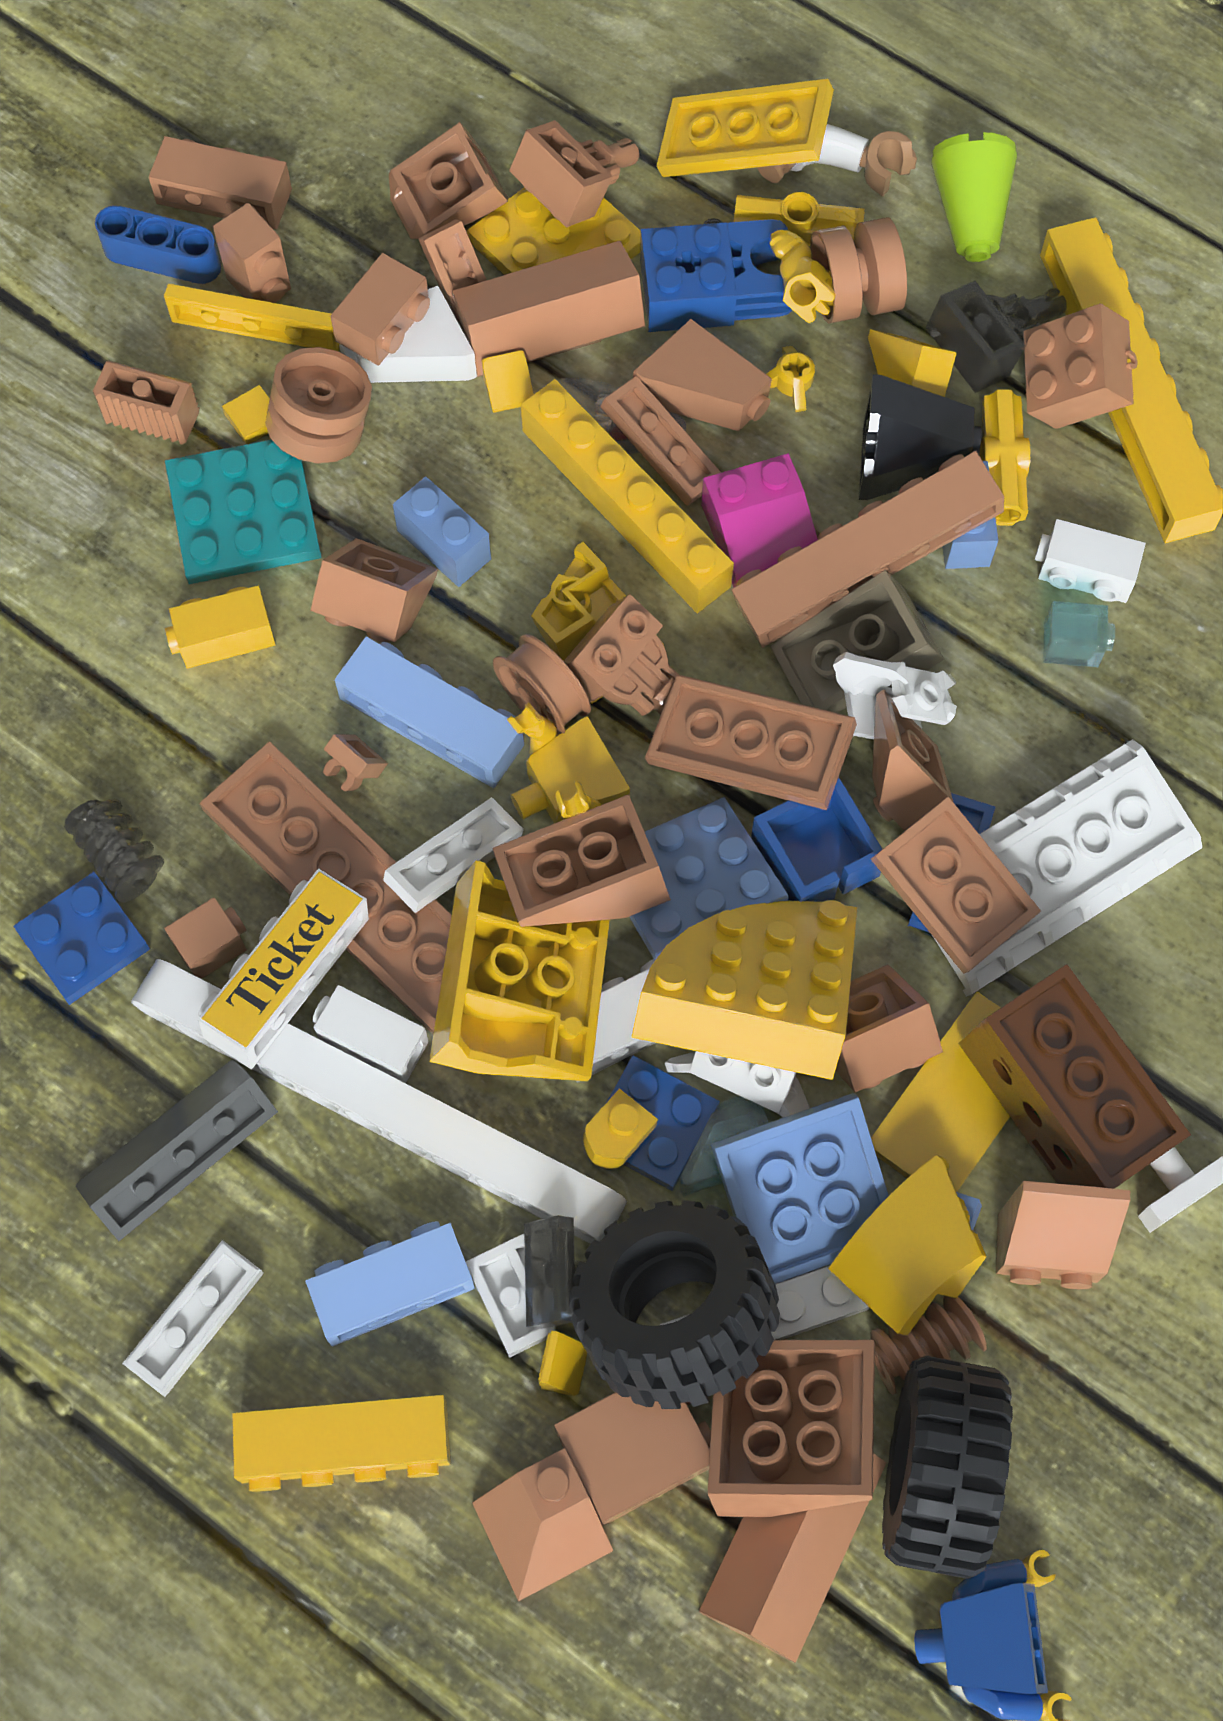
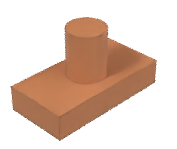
(452, 259)

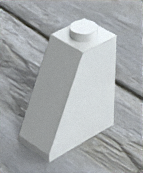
(429, 352)

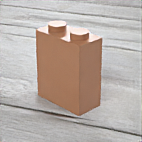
(633, 1452)

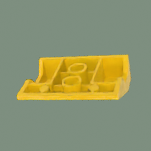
(516, 993)

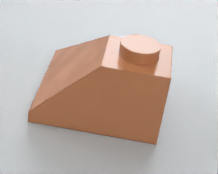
(905, 767)
(542, 1524)

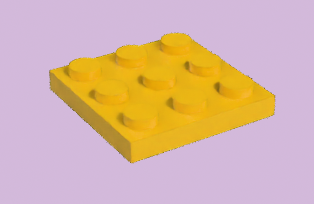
(528, 235)

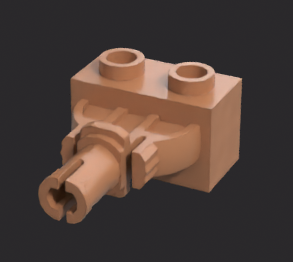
(567, 173)
(624, 659)

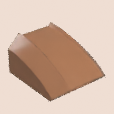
(444, 184)

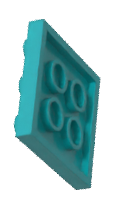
(241, 511)

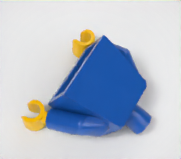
(995, 1641)

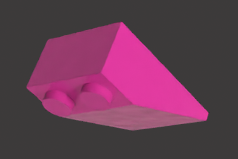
(757, 513)

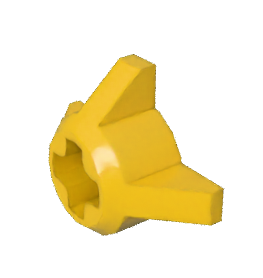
(787, 379)

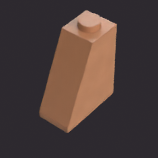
(705, 379)

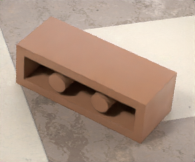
(219, 180)

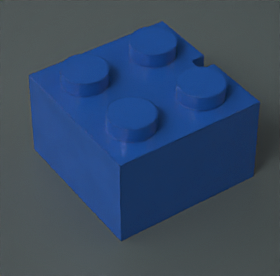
(817, 848)

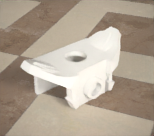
(914, 691)
(761, 1084)

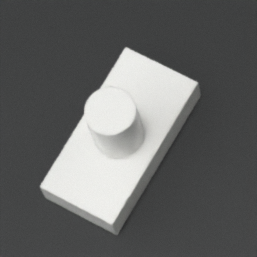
(1183, 1186)

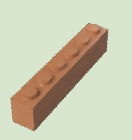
(880, 539)

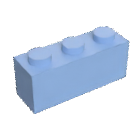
(389, 1282)

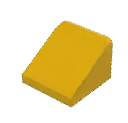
(507, 380)
(562, 1364)

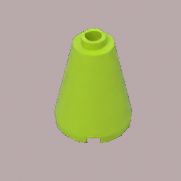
(975, 190)

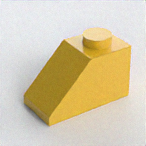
(912, 361)

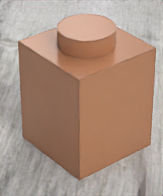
(207, 937)

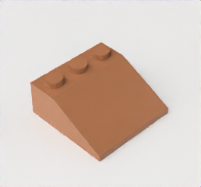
(795, 1431)

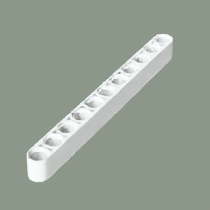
(399, 1112)

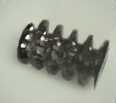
(114, 847)

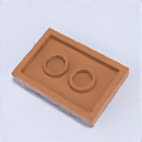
(956, 885)

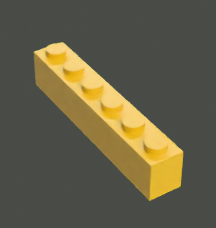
(626, 496)

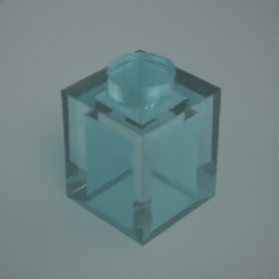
(1077, 634)

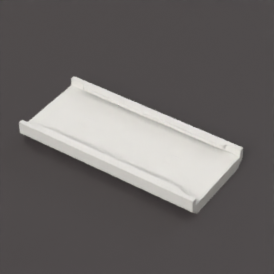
(1085, 851)

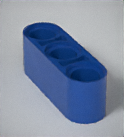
(158, 244)

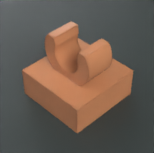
(355, 757)

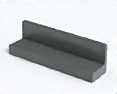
(176, 1149)

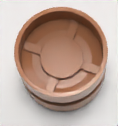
(862, 269)

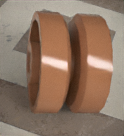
(318, 405)

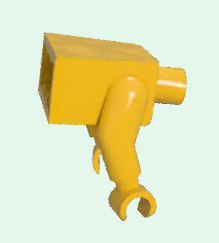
(565, 770)

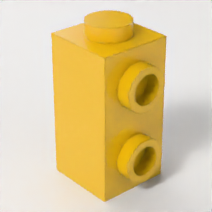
(220, 626)

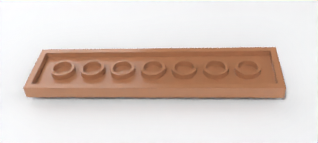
(297, 830)

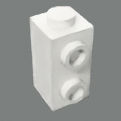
(1089, 561)
(370, 1033)

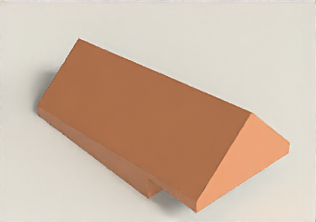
(553, 305)
(782, 1572)

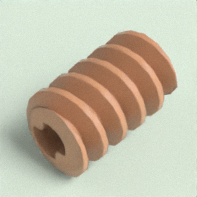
(931, 1336)

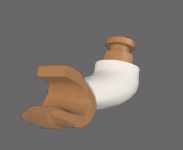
(853, 152)

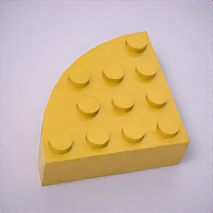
(756, 986)

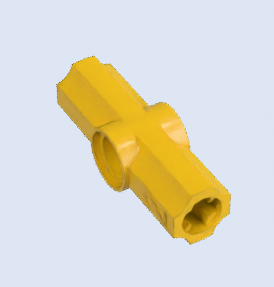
(799, 213)
(1006, 452)

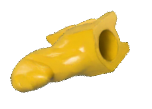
(805, 281)

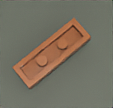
(659, 439)

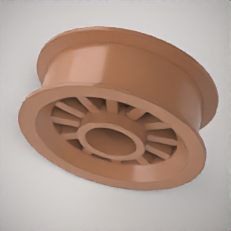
(542, 679)

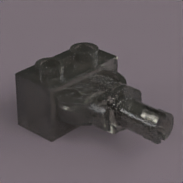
(988, 329)

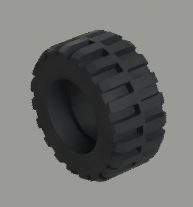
(692, 1354)
(947, 1467)

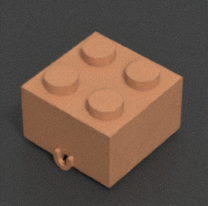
(1078, 366)

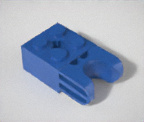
(709, 274)

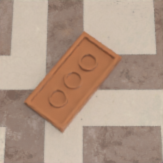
(751, 741)

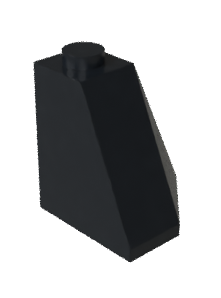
(910, 435)

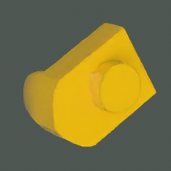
(617, 1131)

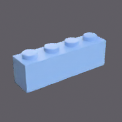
(429, 711)

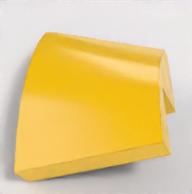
(575, 602)
(912, 1249)

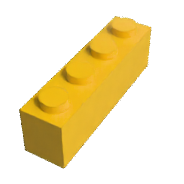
(340, 1441)

